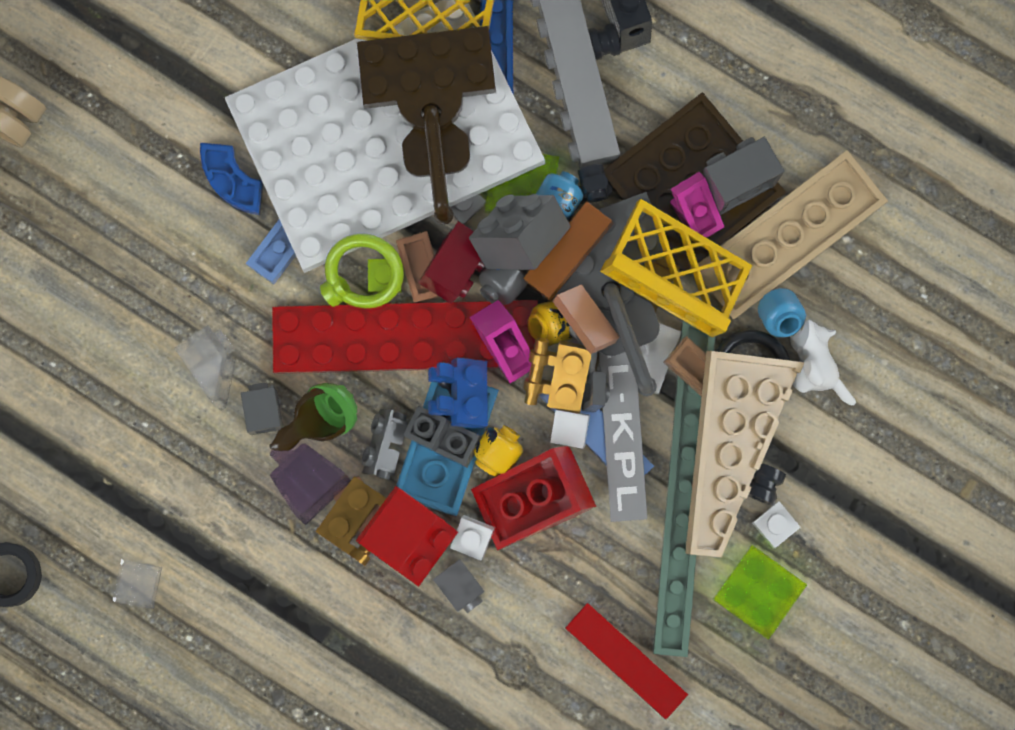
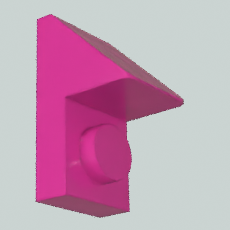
(696, 205)

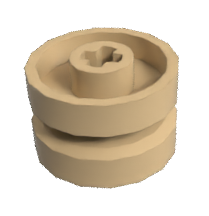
(17, 103)

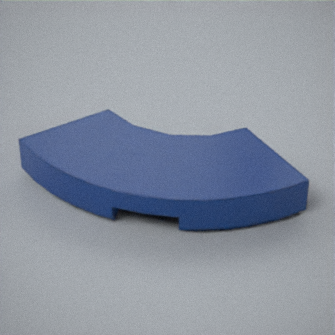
(228, 180)

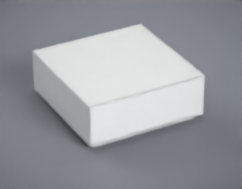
(570, 428)

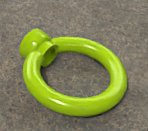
(337, 289)

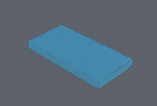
(434, 478)

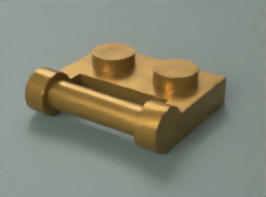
(348, 517)

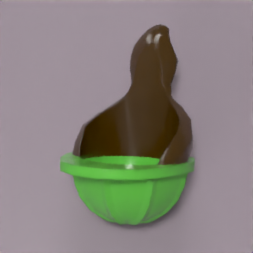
(319, 416)

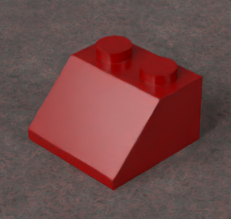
(407, 536)

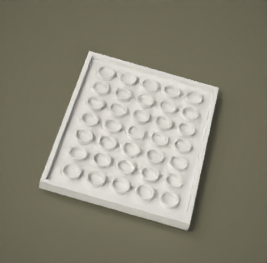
(343, 166)

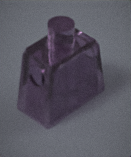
(307, 480)

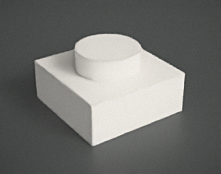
(776, 525)
(472, 537)

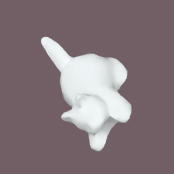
(819, 367)

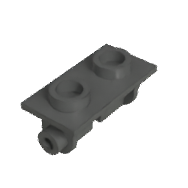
(385, 429)

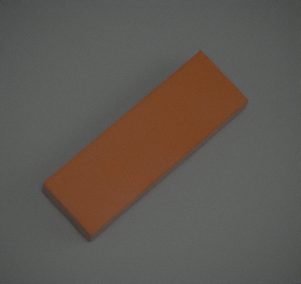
(584, 234)

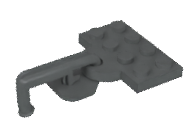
(627, 313)

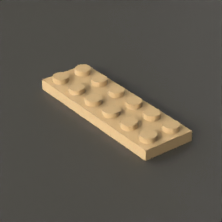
(797, 230)

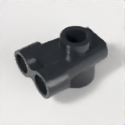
(594, 183)

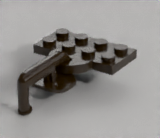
(425, 76)

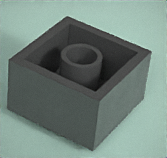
(742, 174)
(519, 232)

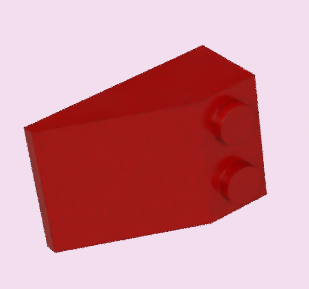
(533, 496)

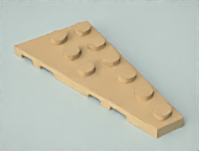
(734, 432)

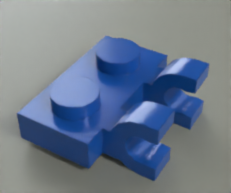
(468, 392)

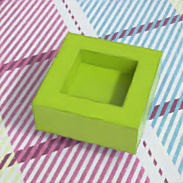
(378, 275)

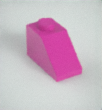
(503, 340)

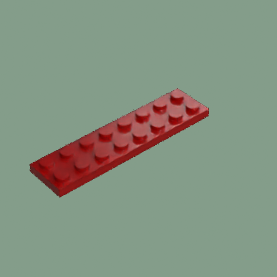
(383, 337)

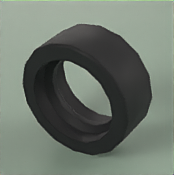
(33, 574)

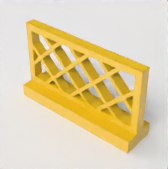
(364, 14)
(671, 295)

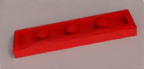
(626, 661)

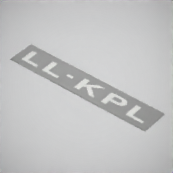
(623, 441)

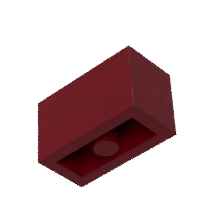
(452, 265)

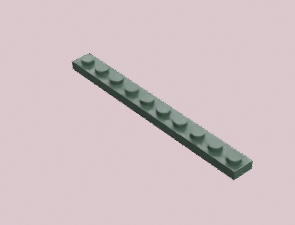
(676, 566)

